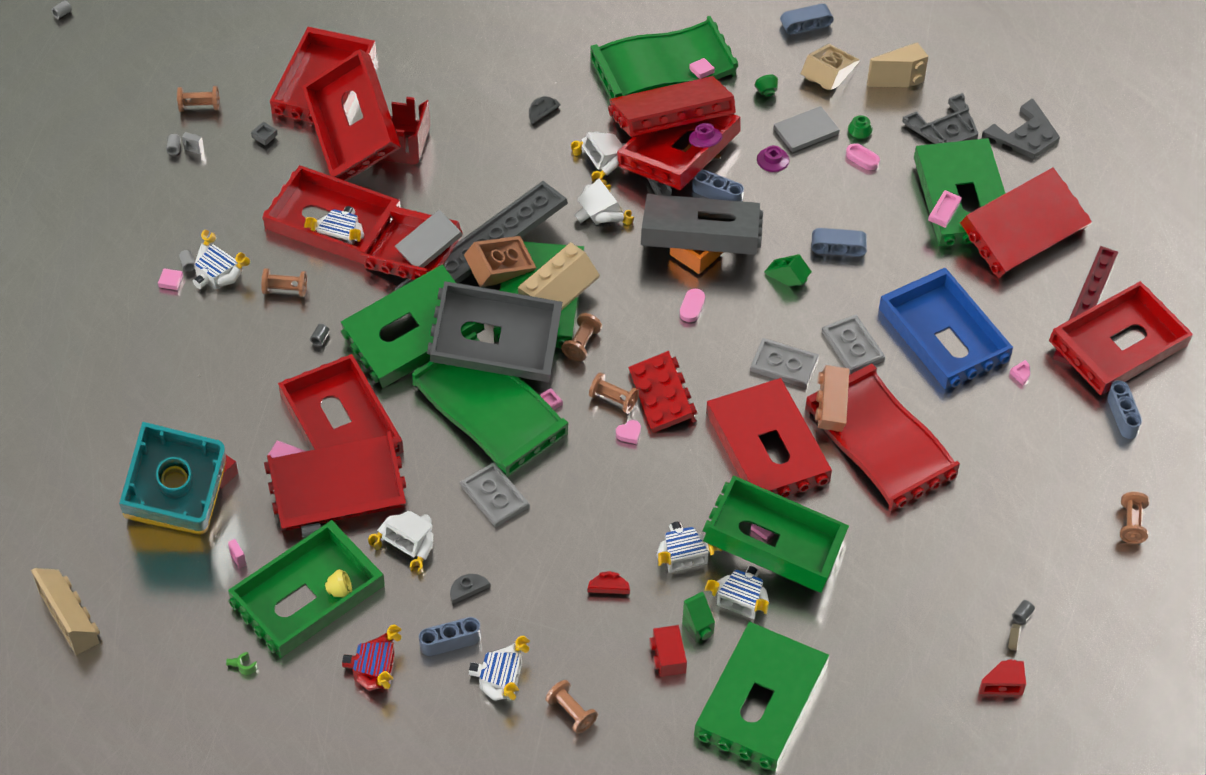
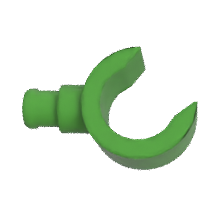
(237, 662)

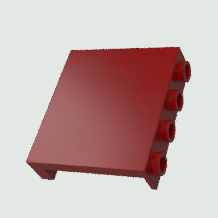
(388, 259)

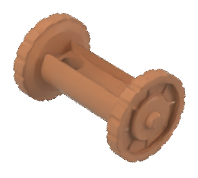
(198, 98)
(283, 282)
(588, 325)
(612, 392)
(1134, 531)
(582, 718)

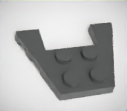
(951, 128)
(1031, 137)

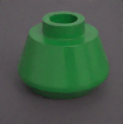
(767, 85)
(860, 127)

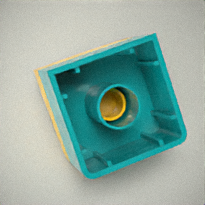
(173, 479)

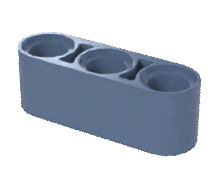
(806, 19)
(717, 187)
(839, 242)
(1124, 409)
(440, 641)

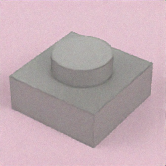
(192, 143)

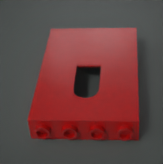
(315, 54)
(367, 141)
(656, 159)
(326, 192)
(1092, 352)
(347, 383)
(760, 410)

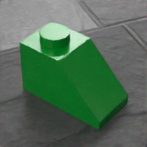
(789, 270)
(698, 617)

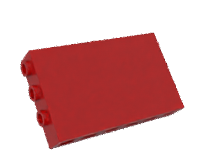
(672, 106)
(1025, 222)
(336, 482)

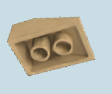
(828, 66)
(898, 68)

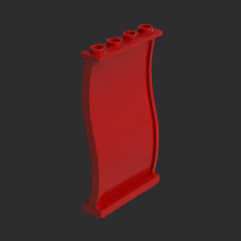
(889, 441)

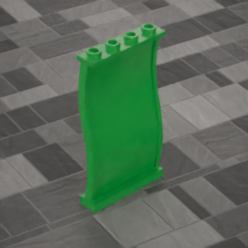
(661, 59)
(494, 410)

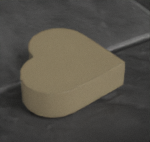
(1014, 637)

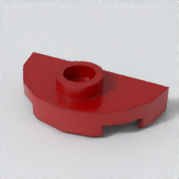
(608, 583)

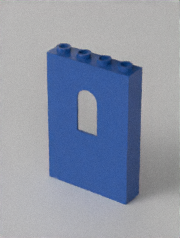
(940, 303)

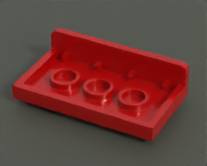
(662, 391)

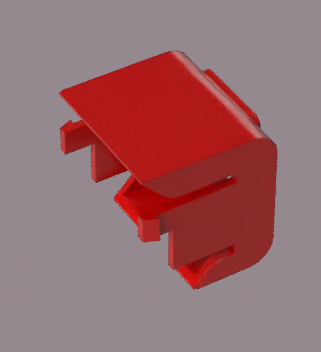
(407, 124)

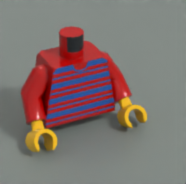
(374, 660)

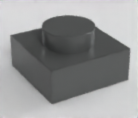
(264, 133)

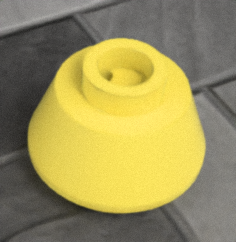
(339, 584)

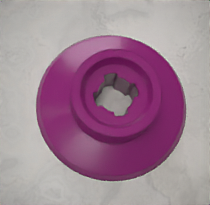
(705, 136)
(773, 164)

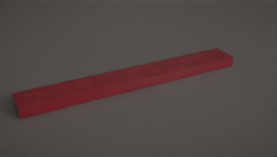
(1092, 287)

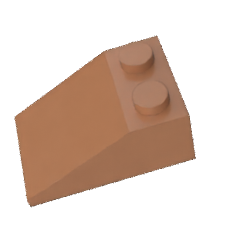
(498, 260)

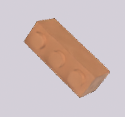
(832, 398)

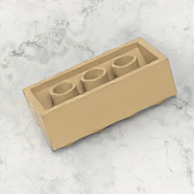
(562, 276)
(66, 609)

